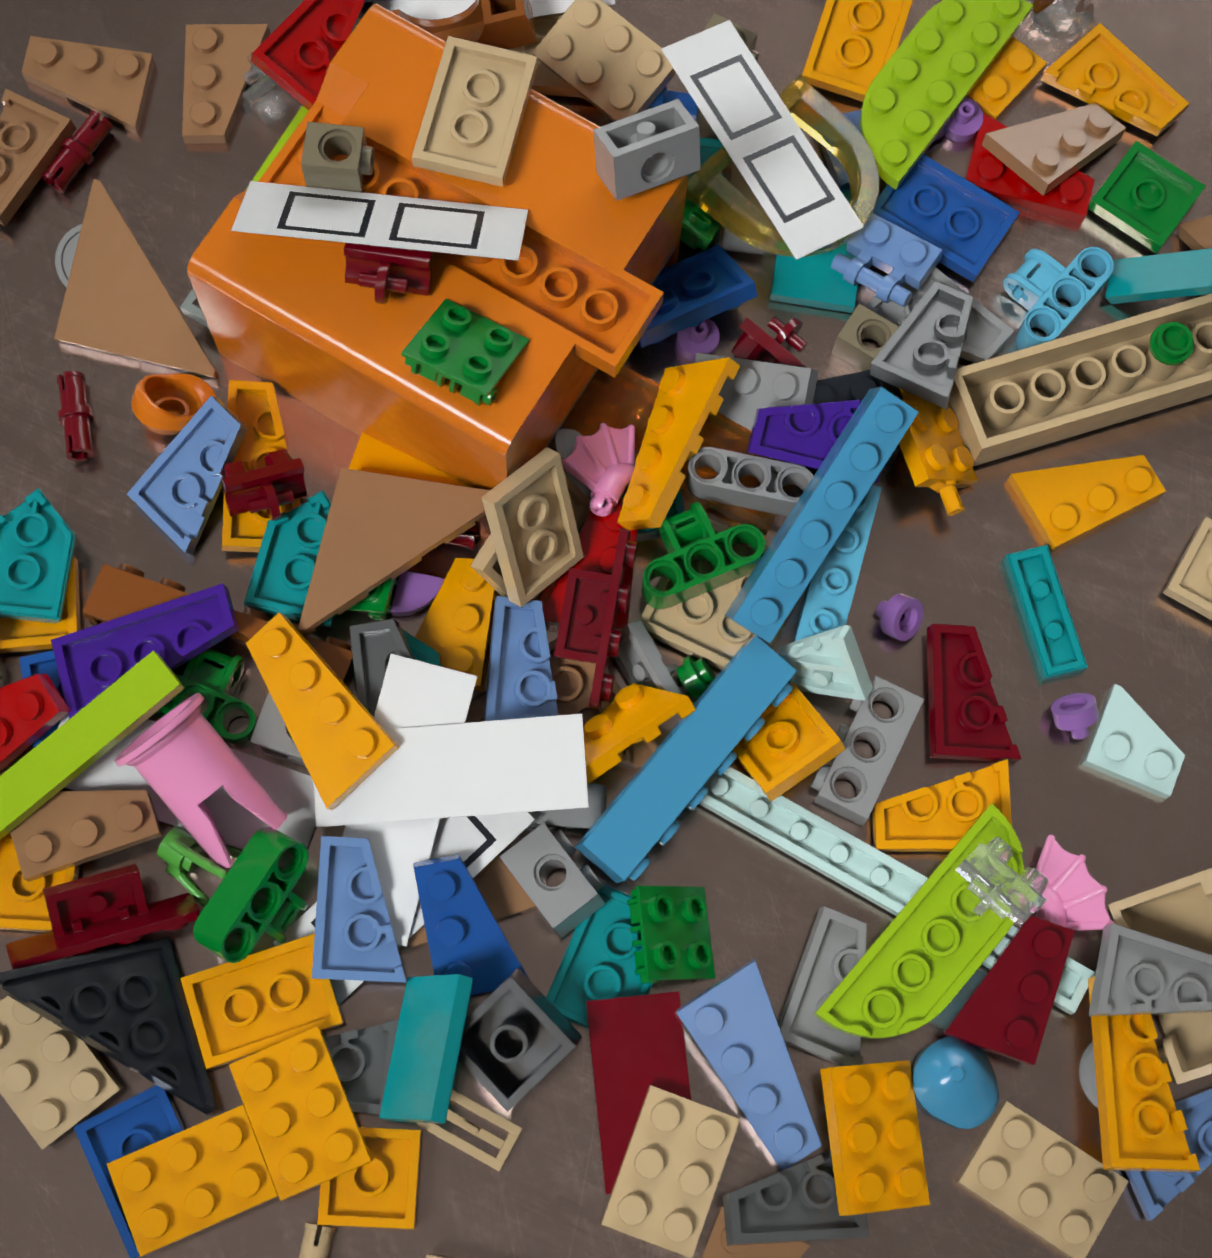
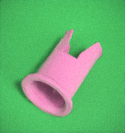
(187, 764)

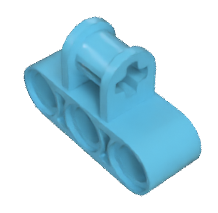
(1054, 282)

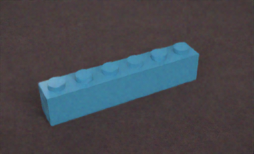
(821, 513)
(686, 760)

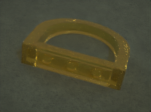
(825, 124)

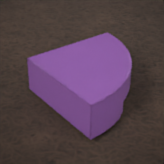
(414, 593)

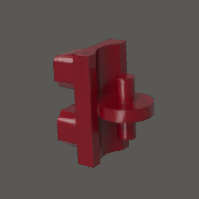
(388, 269)
(756, 341)
(264, 487)

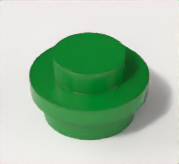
(1171, 343)
(695, 675)

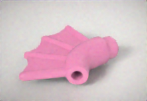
(603, 465)
(1071, 892)

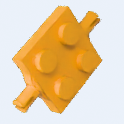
(937, 452)

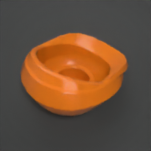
(169, 401)

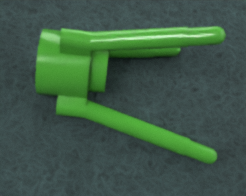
(184, 854)

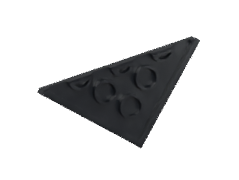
(126, 1007)

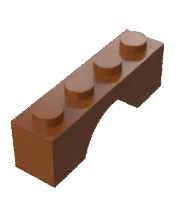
(487, 22)

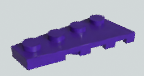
(175, 630)

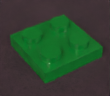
(1146, 196)

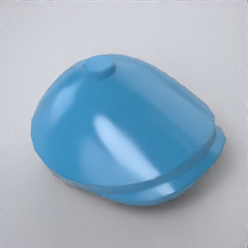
(956, 1083)

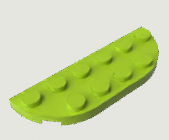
(932, 77)
(925, 949)

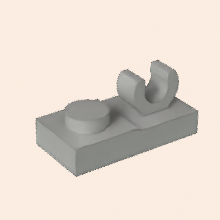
(642, 661)

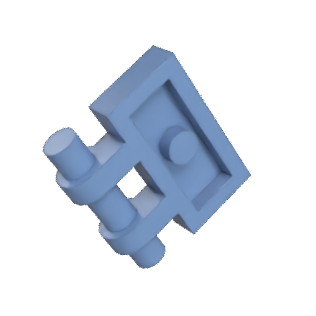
(892, 251)

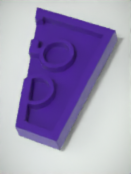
(800, 432)

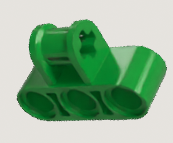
(692, 538)
(216, 679)
(254, 897)

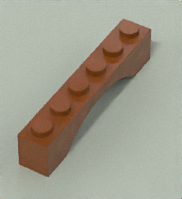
(126, 591)

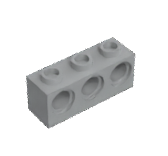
(867, 774)

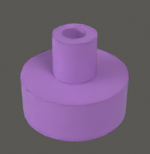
(965, 122)
(698, 339)
(900, 616)
(1075, 713)

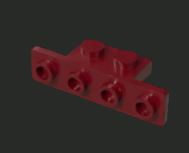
(591, 615)
(100, 913)

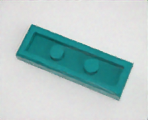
(1160, 276)
(1045, 613)

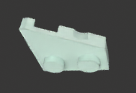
(829, 664)
(1133, 747)

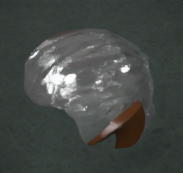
(1062, 19)

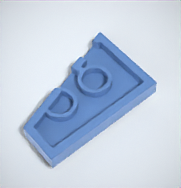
(188, 474)
(351, 916)
(1156, 1188)

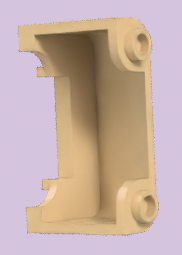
(1183, 916)

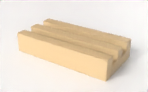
(504, 1146)

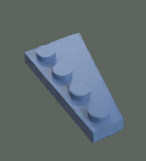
(519, 664)
(748, 1052)

